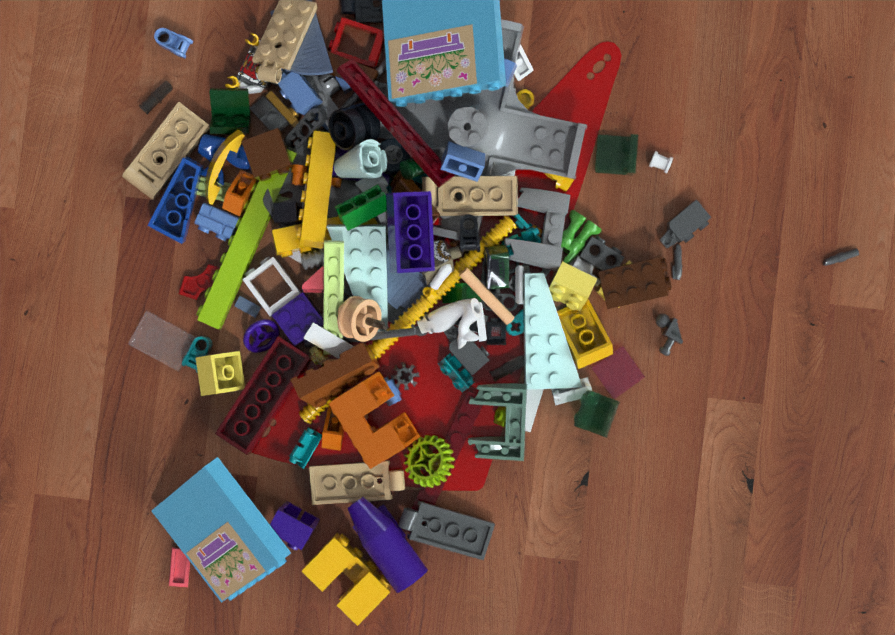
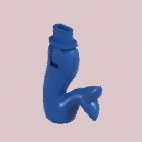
(209, 145)

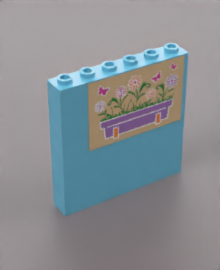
(442, 48)
(221, 531)

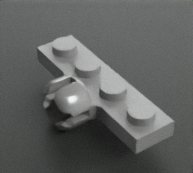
(325, 87)

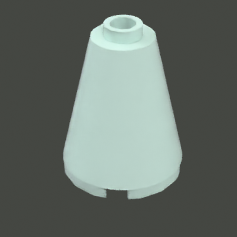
(362, 161)

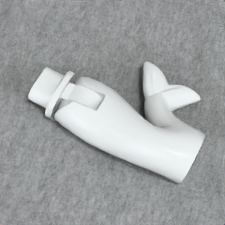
(446, 317)

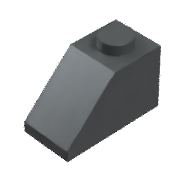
(269, 115)

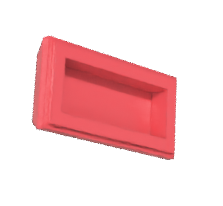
(179, 569)

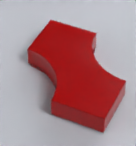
(195, 285)

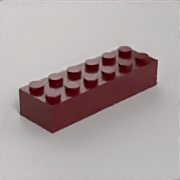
(263, 395)

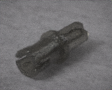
(156, 97)
(507, 368)

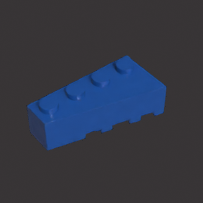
(177, 204)

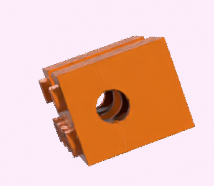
(372, 443)

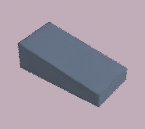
(247, 306)

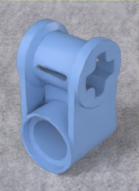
(175, 44)

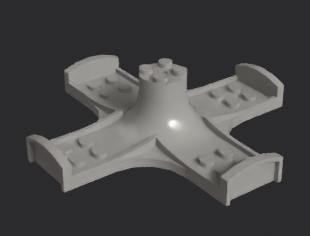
(495, 126)

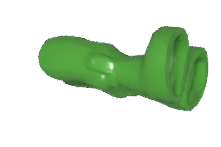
(572, 245)

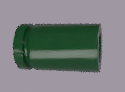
(410, 169)

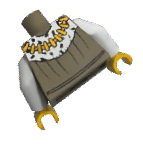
(443, 267)

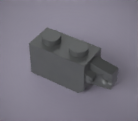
(684, 224)
(470, 355)

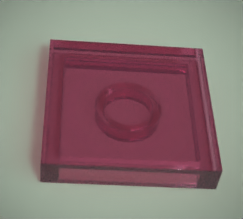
(618, 372)

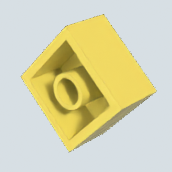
(571, 286)
(220, 373)

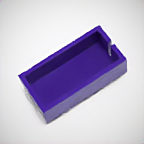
(292, 530)

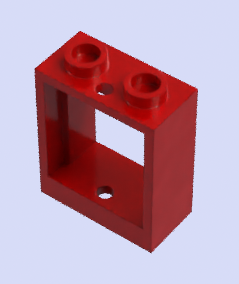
(376, 49)

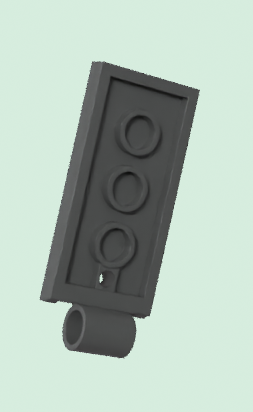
(448, 529)

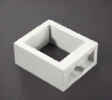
(265, 264)

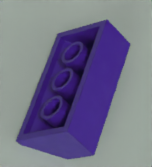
(410, 232)

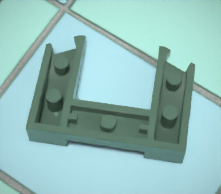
(513, 443)

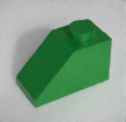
(460, 292)

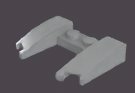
(549, 251)

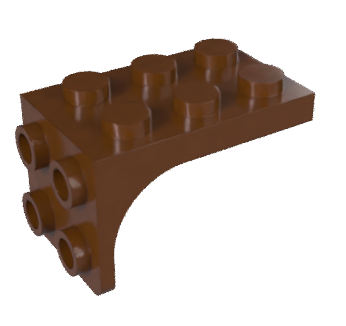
(635, 282)

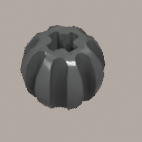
(403, 381)

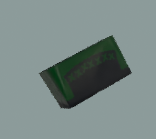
(496, 267)

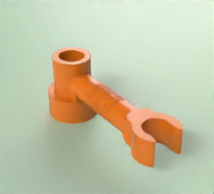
(298, 175)

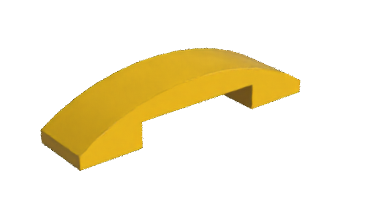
(231, 143)

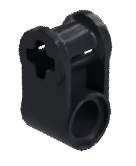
(469, 237)

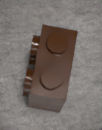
(267, 154)

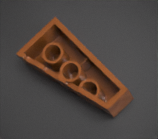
(335, 375)

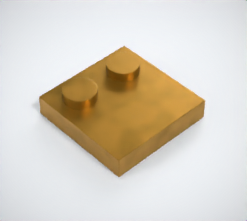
(289, 114)

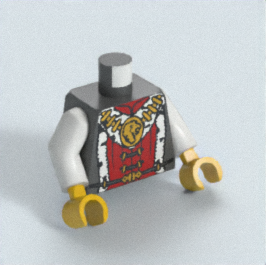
(247, 75)

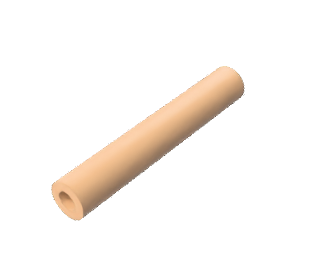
(484, 293)

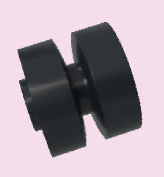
(353, 125)

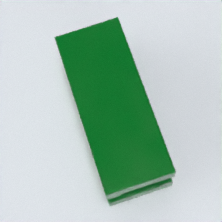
(362, 207)

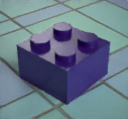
(297, 317)

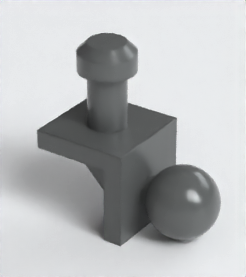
(671, 332)

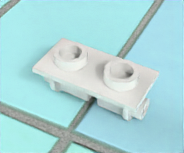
(565, 395)

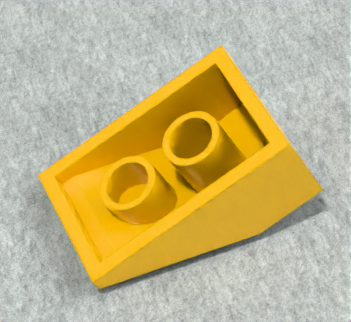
(585, 335)

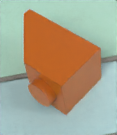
(239, 193)
(332, 432)

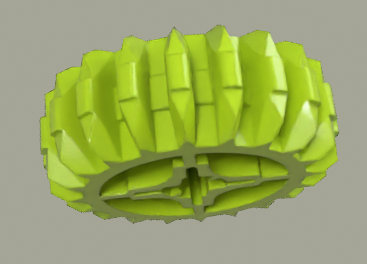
(422, 449)

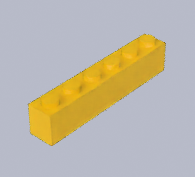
(317, 190)
(286, 242)

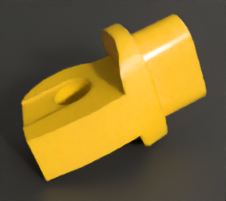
(561, 182)

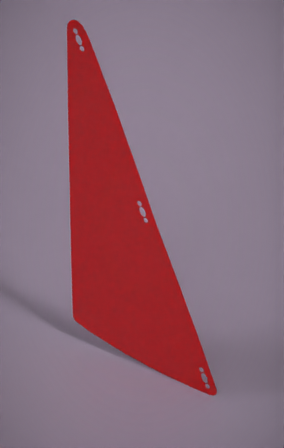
(434, 399)

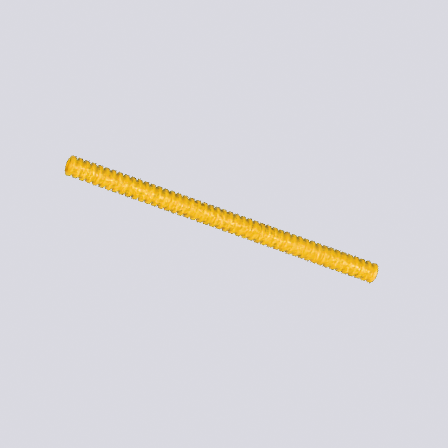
(423, 304)

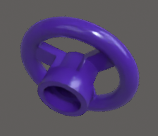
(259, 334)

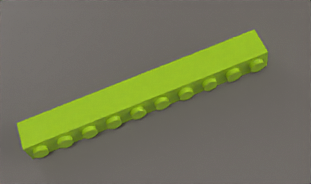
(240, 253)

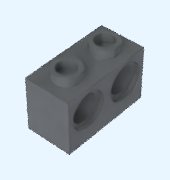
(604, 251)

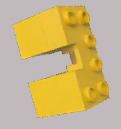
(368, 585)

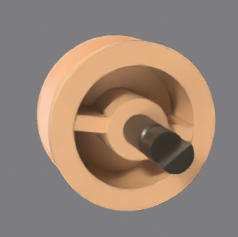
(359, 318)

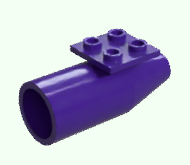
(386, 544)

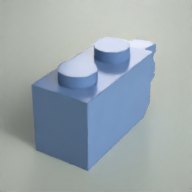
(299, 92)

